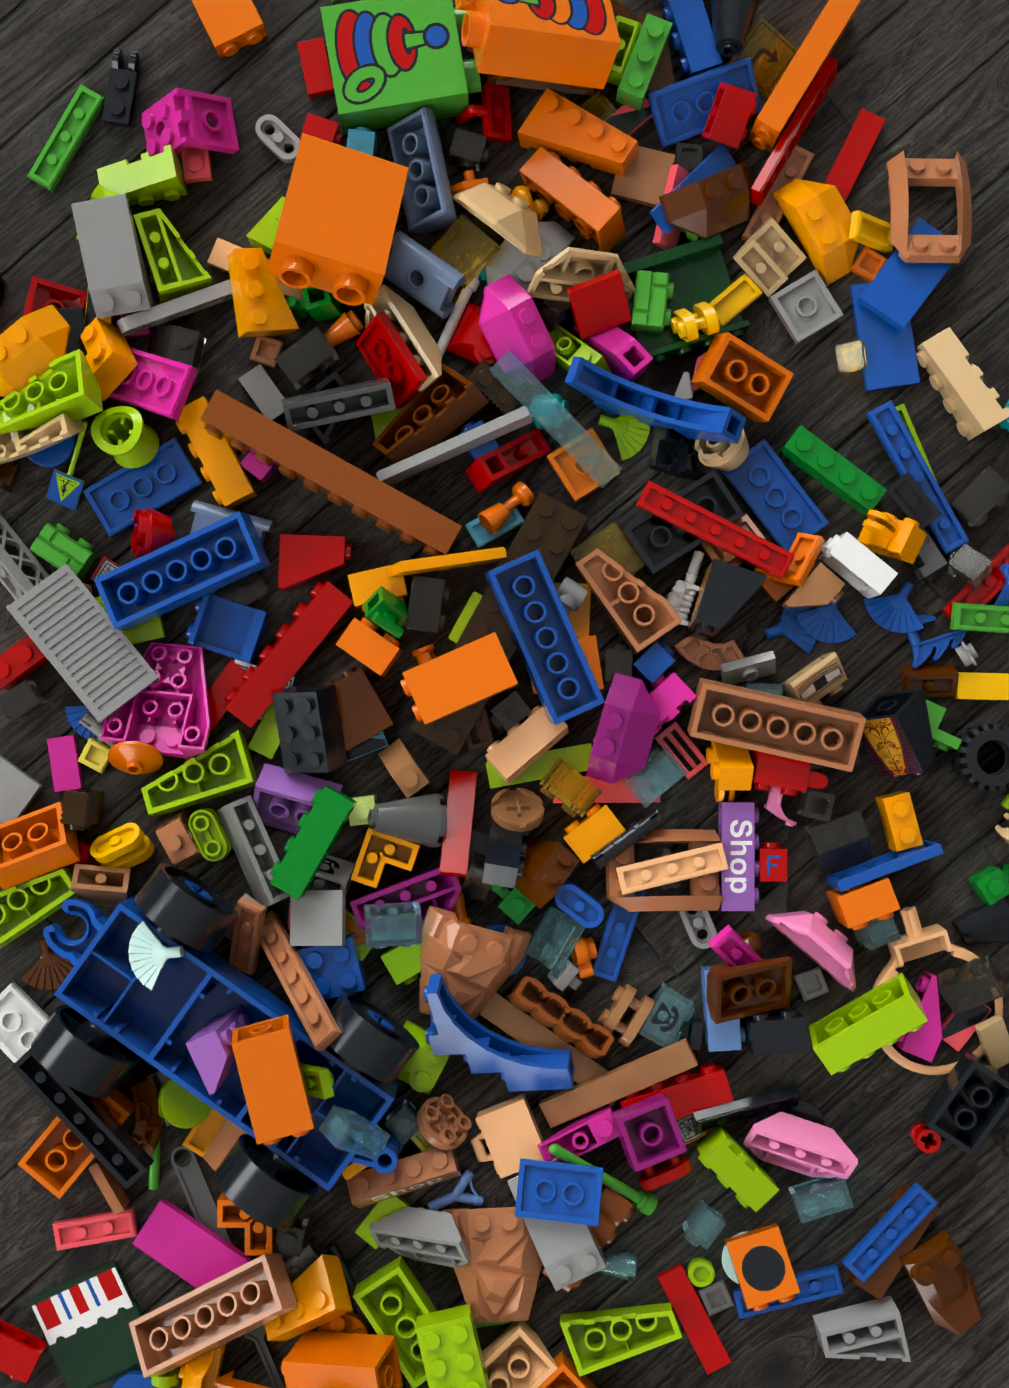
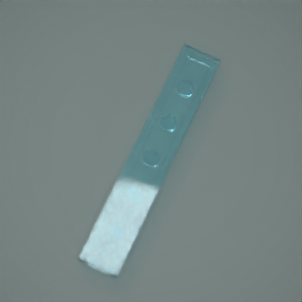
(555, 418)

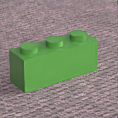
(643, 62)

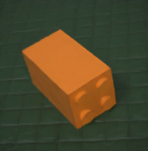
(458, 679)
(272, 1080)
(342, 1361)

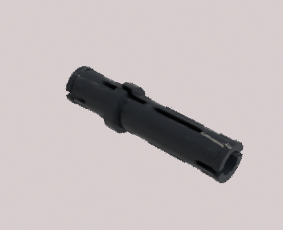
(636, 831)

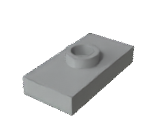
(748, 668)

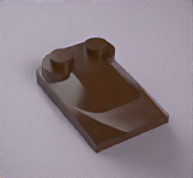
(749, 988)
(943, 1283)

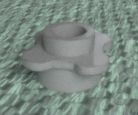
(967, 654)

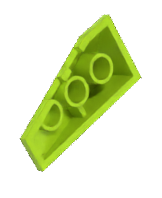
(64, 388)

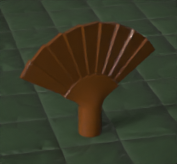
(49, 970)

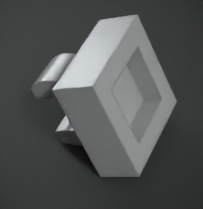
(566, 976)

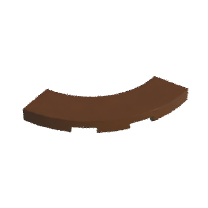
(148, 1121)

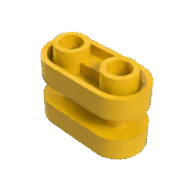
(688, 324)
(122, 847)

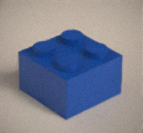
(335, 967)

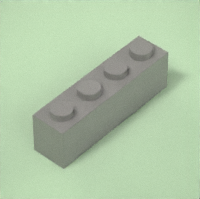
(252, 848)

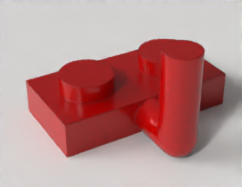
(494, 113)

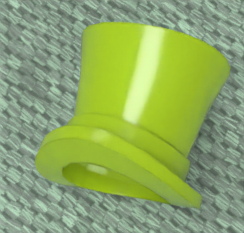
(125, 436)

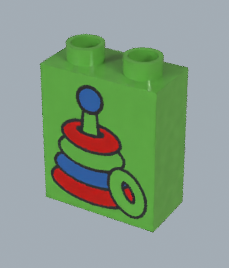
(396, 60)

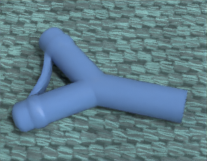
(458, 1194)

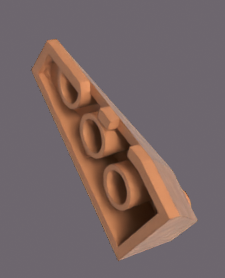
(631, 606)

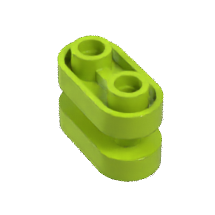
(209, 834)

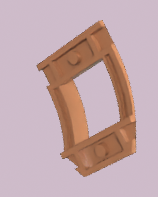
(936, 173)
(703, 889)

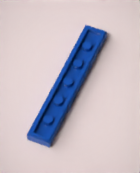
(907, 458)

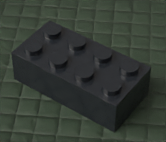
(662, 543)

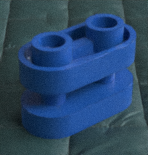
(579, 905)

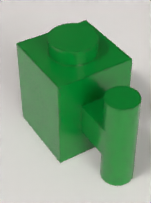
(317, 303)
(386, 612)
(990, 884)
(513, 903)

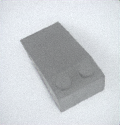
(112, 256)
(565, 1249)

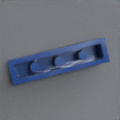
(692, 36)

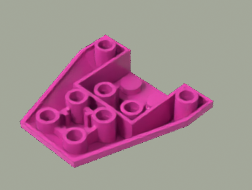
(172, 709)

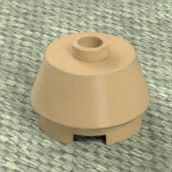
(723, 455)

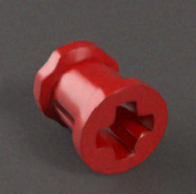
(926, 1145)

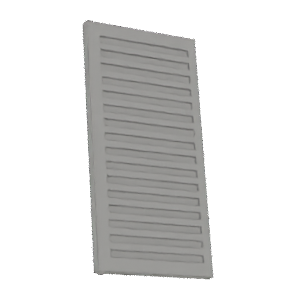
(82, 643)

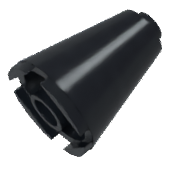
(732, 23)

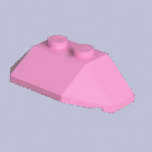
(819, 943)
(801, 1146)

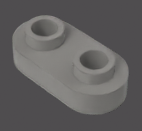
(280, 139)
(696, 922)

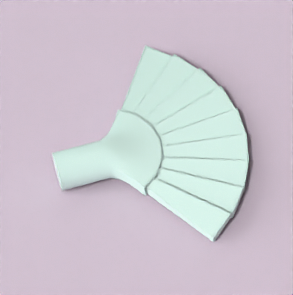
(149, 955)

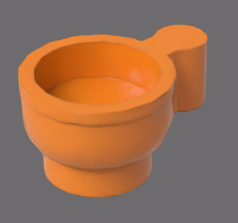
(582, 955)

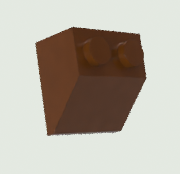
(544, 870)

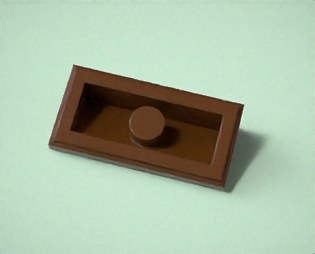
(934, 679)

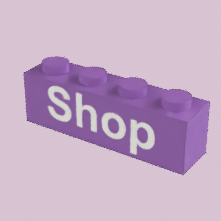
(739, 842)

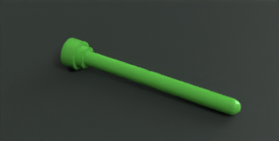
(643, 1200)

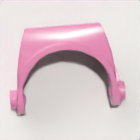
(774, 806)

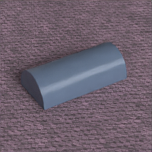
(427, 188)

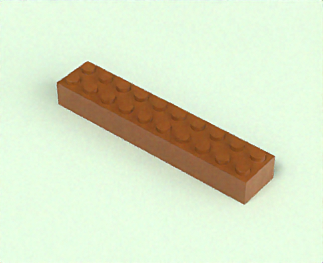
(328, 473)

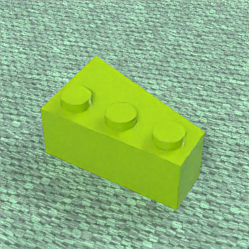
(169, 259)
(736, 1169)

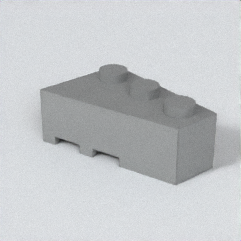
(863, 1331)

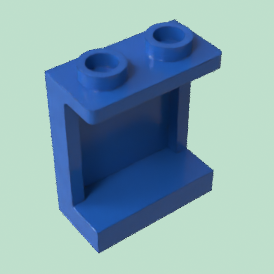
(228, 628)

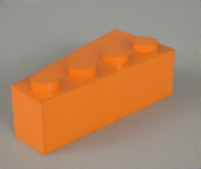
(577, 135)
(575, 198)

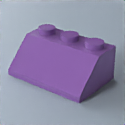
(285, 797)
(213, 1048)

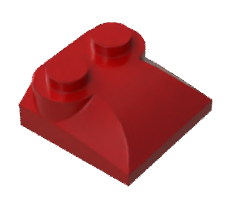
(46, 293)
(468, 339)

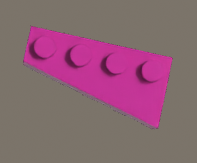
(668, 696)

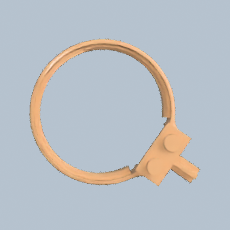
(912, 945)

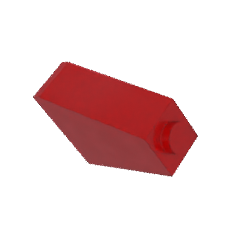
(310, 557)

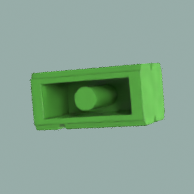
(650, 301)
(59, 548)

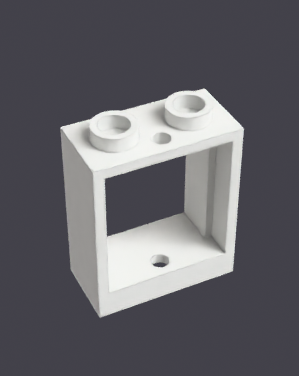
(857, 565)

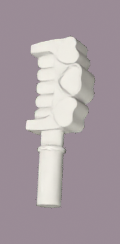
(683, 591)

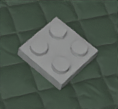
(805, 307)

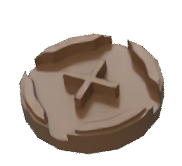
(517, 809)

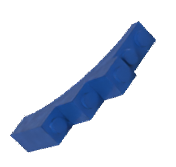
(655, 408)
(487, 1052)

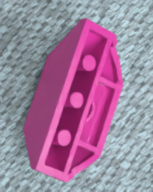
(514, 324)

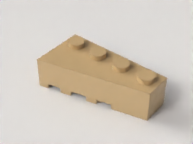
(960, 384)

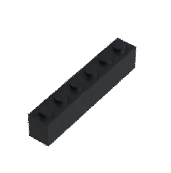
(88, 1121)

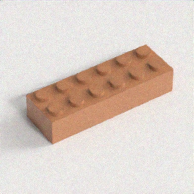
(776, 724)
(212, 1315)

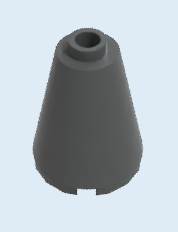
(411, 819)

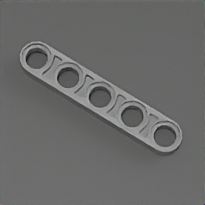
(175, 308)

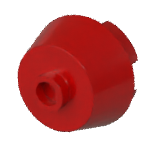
(151, 531)

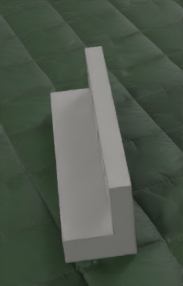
(10, 573)

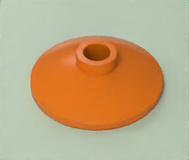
(135, 757)

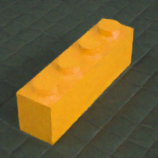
(217, 457)

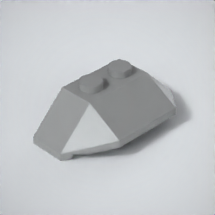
(523, 266)
(422, 1236)

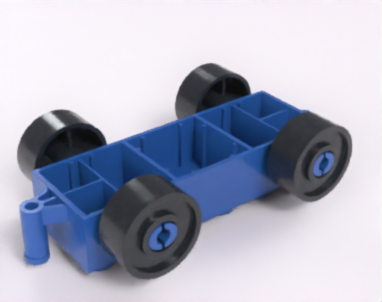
(117, 1017)

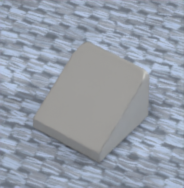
(684, 387)

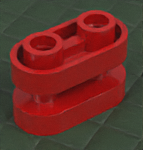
(665, 1173)

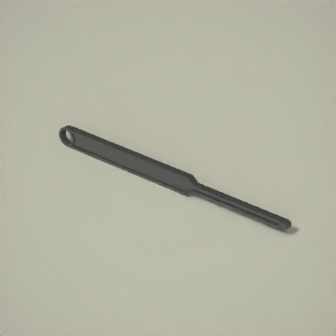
(205, 1211)

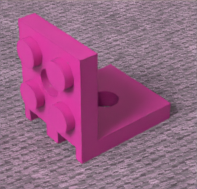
(182, 122)

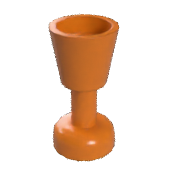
(496, 515)

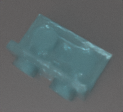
(554, 939)

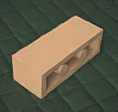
(524, 744)

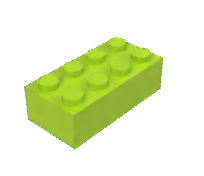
(867, 1024)
(391, 1304)
(451, 1349)

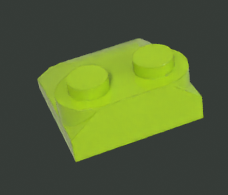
(424, 1067)

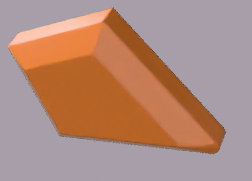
(469, 182)

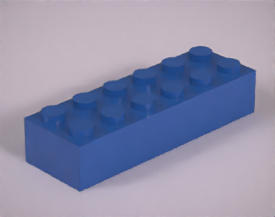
(182, 571)
(544, 637)

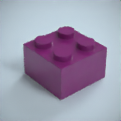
(648, 1132)

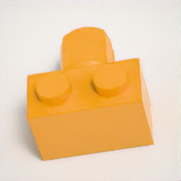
(892, 537)
(730, 769)

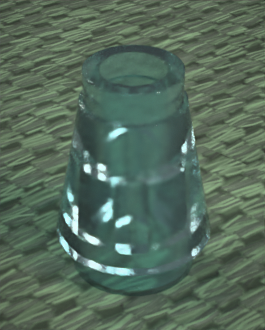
(620, 1265)

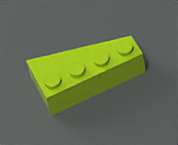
(212, 774)

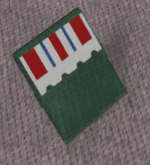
(89, 1325)

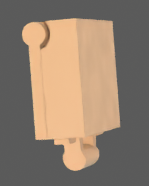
(509, 1134)

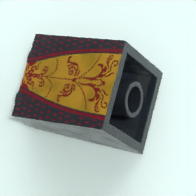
(720, 596)
(898, 733)

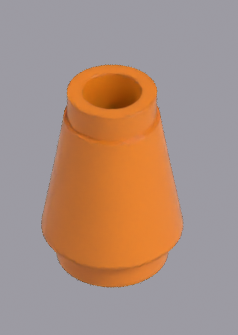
(344, 328)

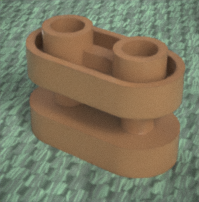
(624, 998)

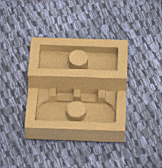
(769, 257)

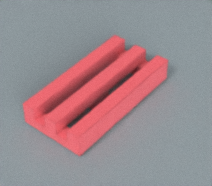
(667, 732)

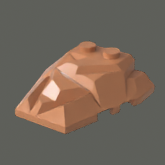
(468, 957)
(502, 1265)

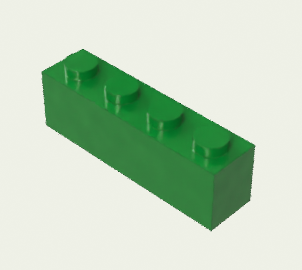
(832, 470)
(312, 842)

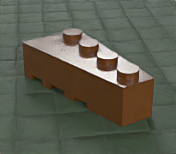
(430, 416)

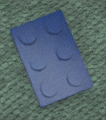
(559, 1192)

